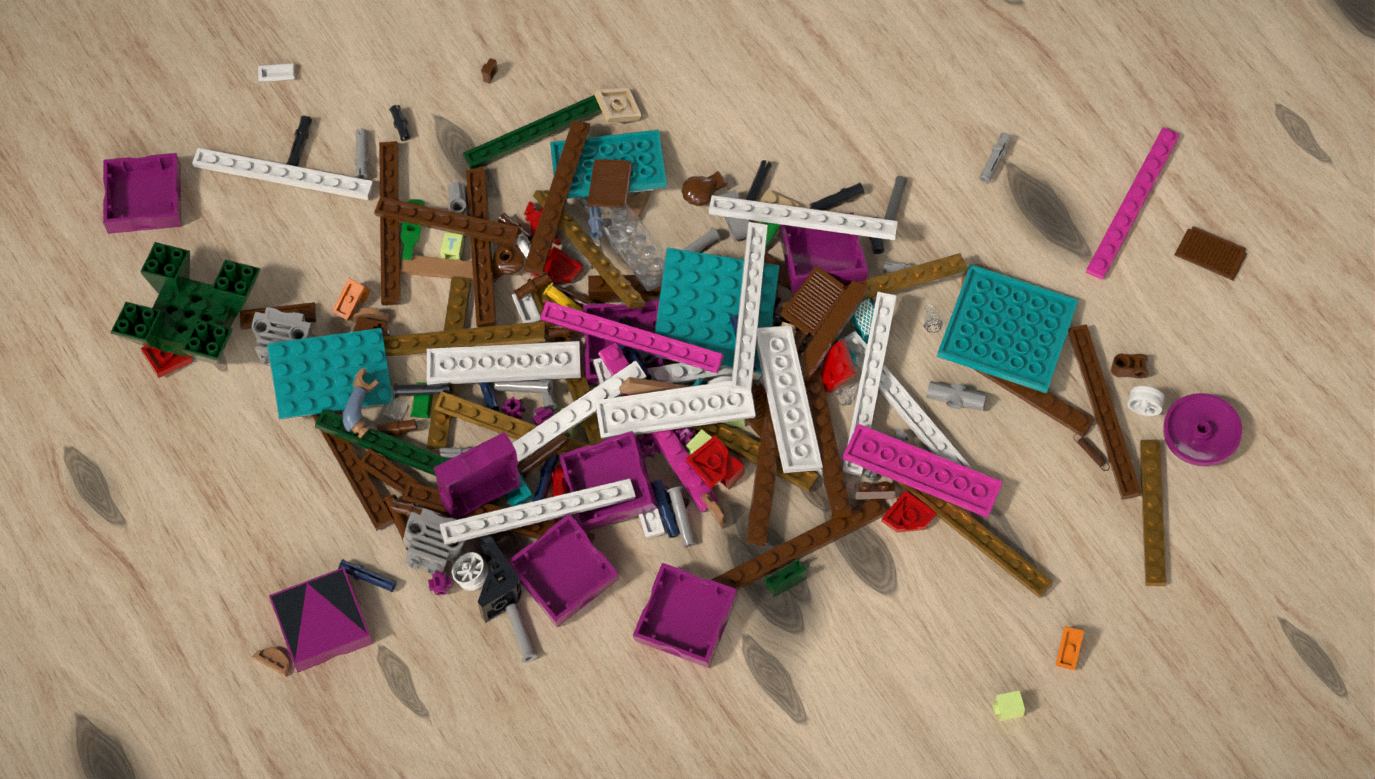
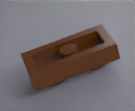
(880, 490)

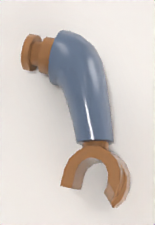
(352, 413)

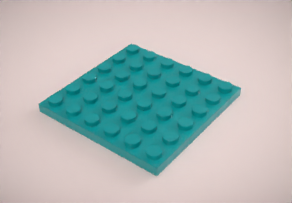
(702, 295)
(1007, 328)

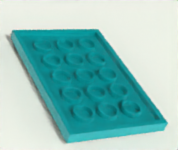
(637, 147)
(322, 369)

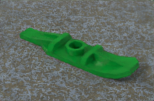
(410, 238)

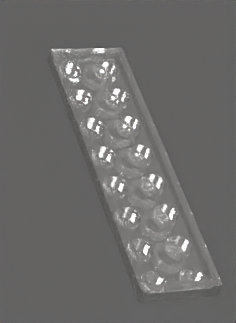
(632, 243)

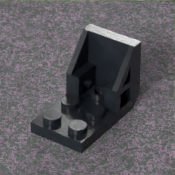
(497, 594)

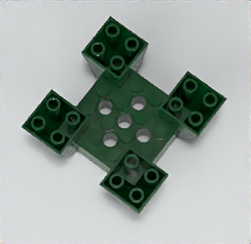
(188, 314)

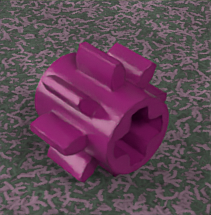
(517, 405)
(542, 415)
(685, 435)
(649, 451)
(440, 583)

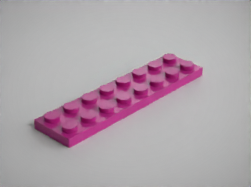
(922, 470)

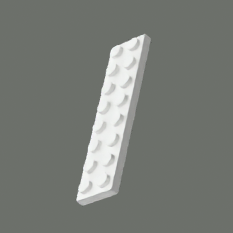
(503, 363)
(787, 399)
(672, 409)

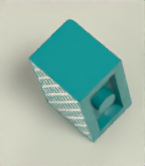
(863, 318)

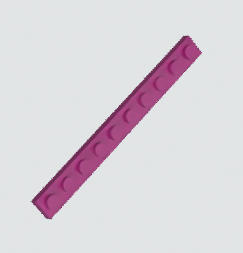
(1132, 203)
(632, 337)
(665, 440)

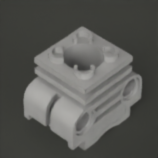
(278, 327)
(426, 542)

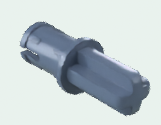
(595, 223)

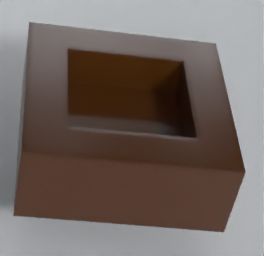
(489, 70)

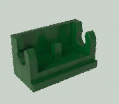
(786, 578)

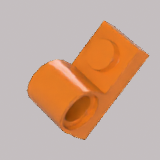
(350, 297)
(1069, 648)

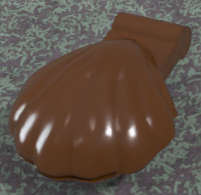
(699, 189)
(507, 261)

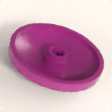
(1202, 429)

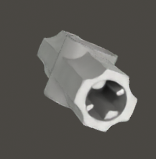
(457, 198)
(956, 396)

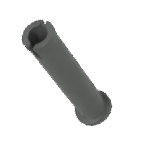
(895, 198)

